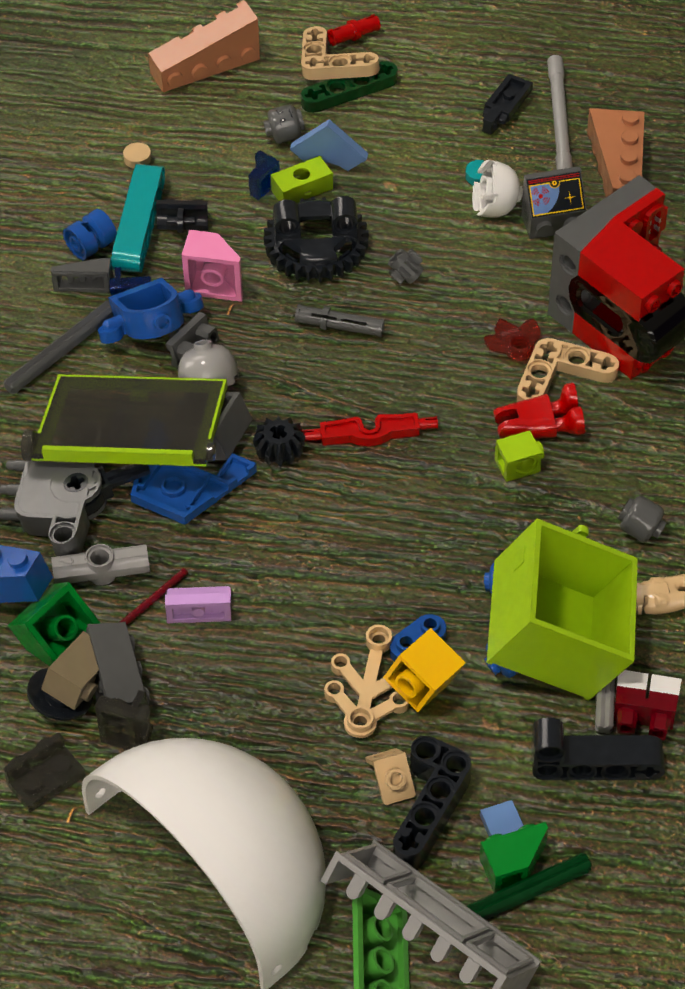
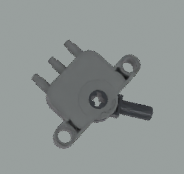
(62, 498)

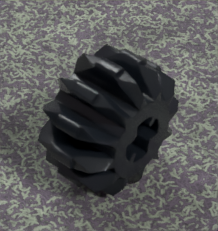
(279, 441)

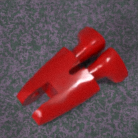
(539, 415)

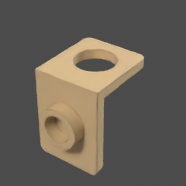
(392, 775)

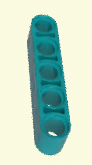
(138, 218)

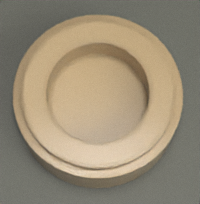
(136, 154)

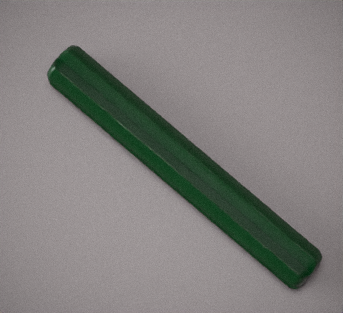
(532, 886)

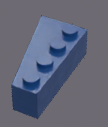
(22, 575)

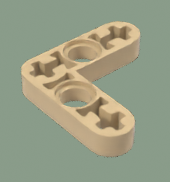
(320, 66)
(559, 361)

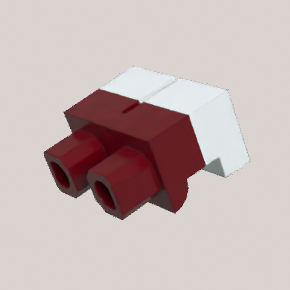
(633, 707)

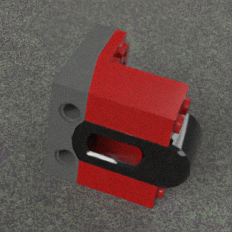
(616, 282)

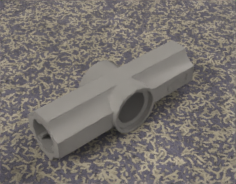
(100, 564)

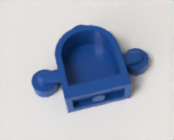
(148, 311)

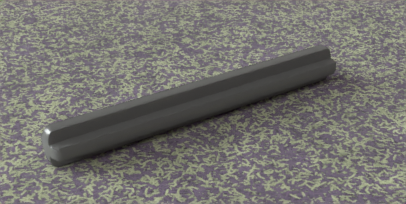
(58, 348)

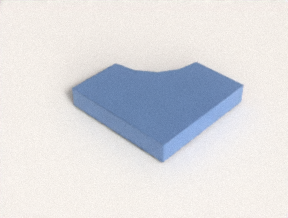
(330, 144)

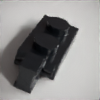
(505, 102)

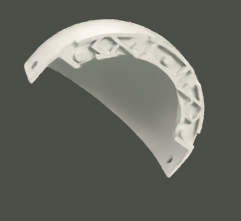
(240, 830)

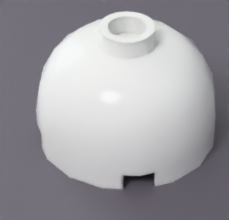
(497, 189)

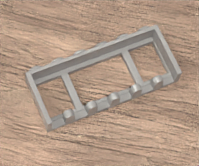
(437, 910)

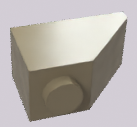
(73, 673)

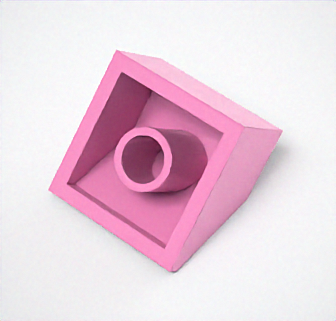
(211, 267)

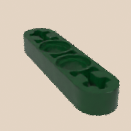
(319, 96)

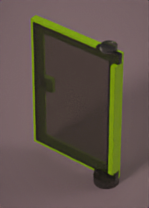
(128, 421)

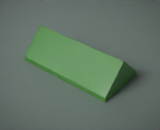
(378, 946)

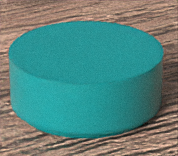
(471, 171)

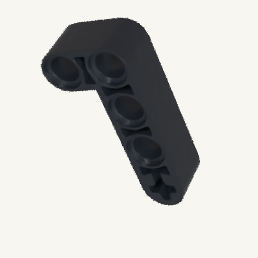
(593, 756)
(427, 808)

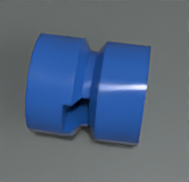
(89, 234)

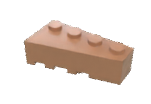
(207, 50)
(617, 145)

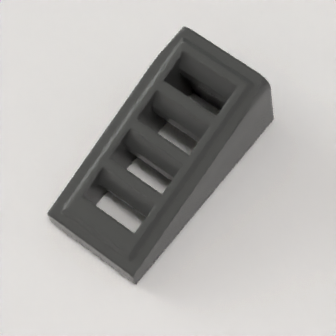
(93, 276)

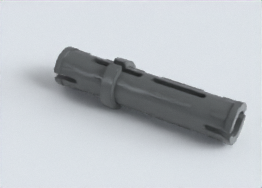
(306, 314)

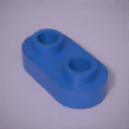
(414, 631)

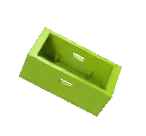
(313, 177)

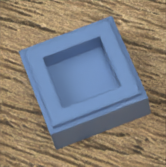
(501, 818)

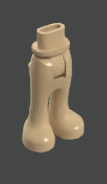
(661, 595)

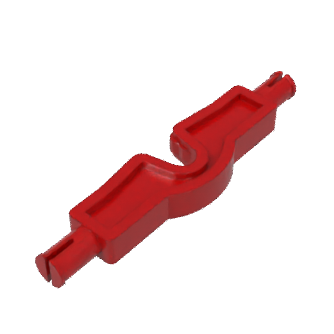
(386, 428)

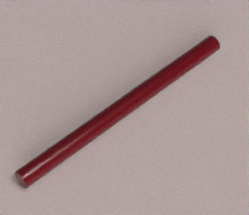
(155, 596)

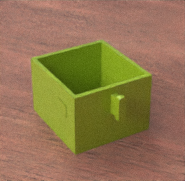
(563, 609)

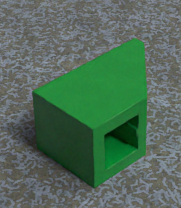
(512, 855)

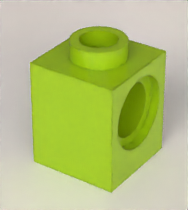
(518, 455)

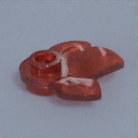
(514, 340)

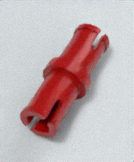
(353, 30)

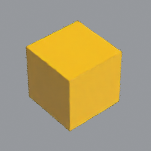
(424, 669)

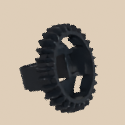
(319, 255)

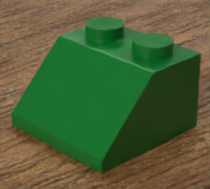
(53, 622)

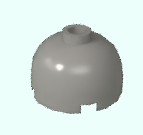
(208, 362)

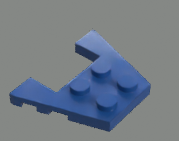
(186, 490)

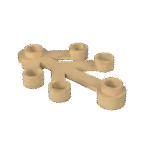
(365, 688)

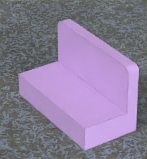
(198, 604)

